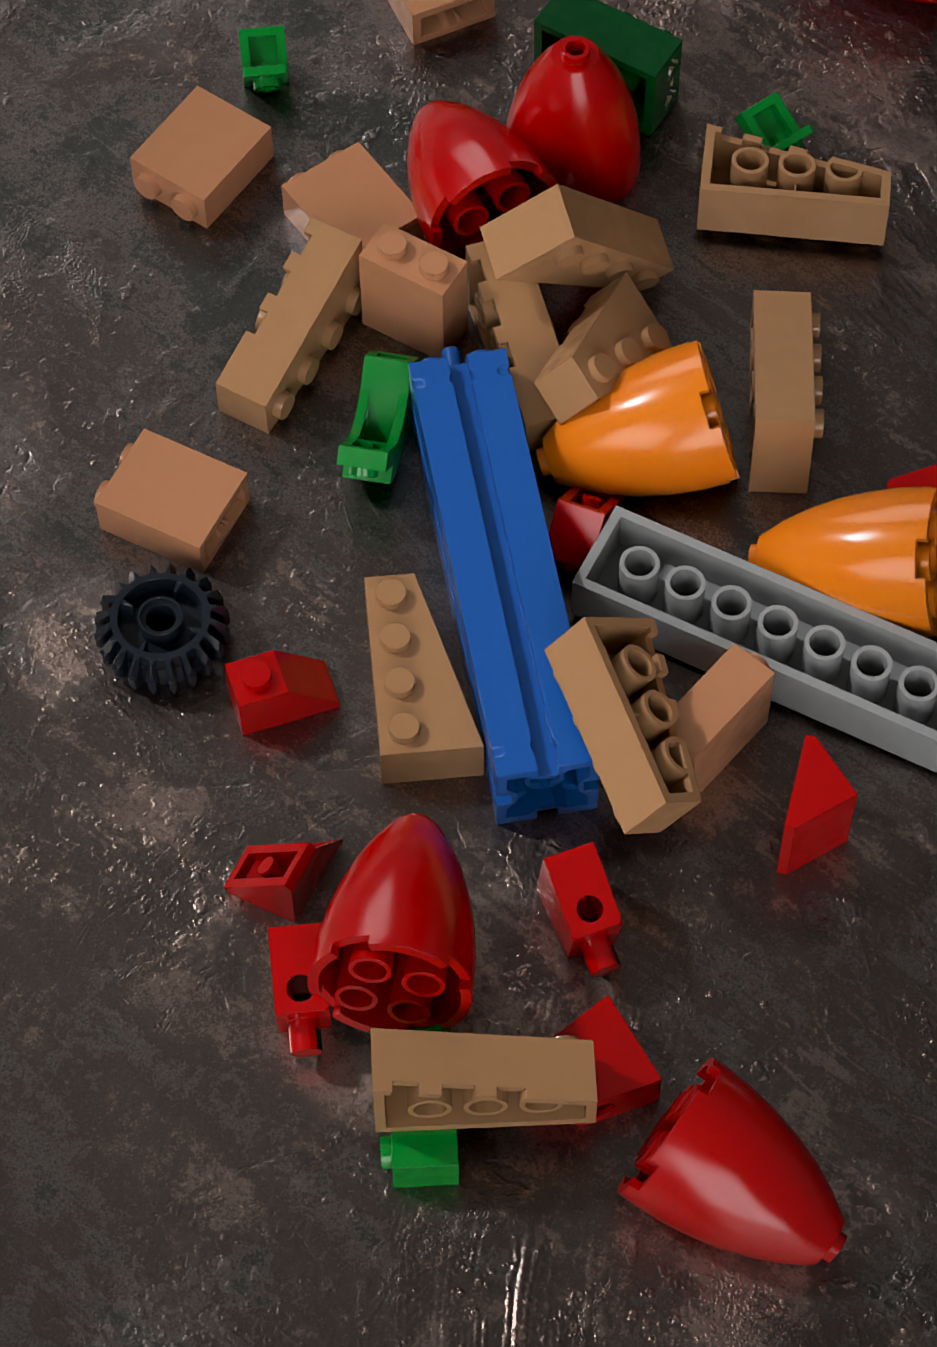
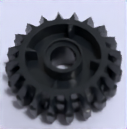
(164, 657)

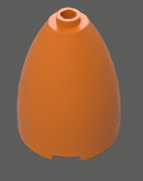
(649, 435)
(864, 551)

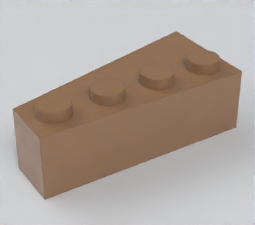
(789, 192)
(575, 242)
(515, 319)
(293, 328)
(783, 390)
(417, 698)
(626, 719)
(479, 1080)

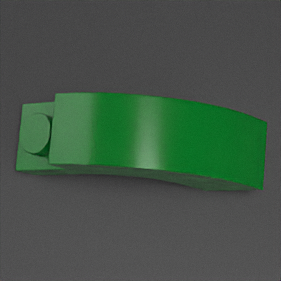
(380, 421)

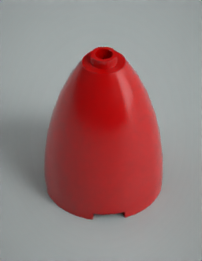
(580, 119)
(467, 173)
(398, 934)
(736, 1175)

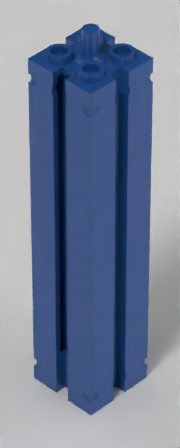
(499, 581)

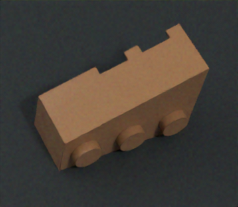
(603, 342)

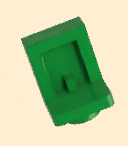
(264, 58)
(773, 123)

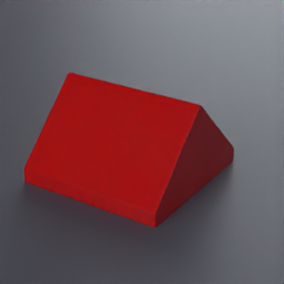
(818, 809)

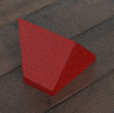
(281, 875)

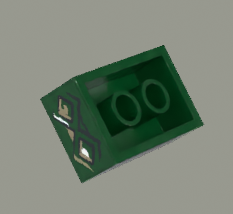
(644, 54)

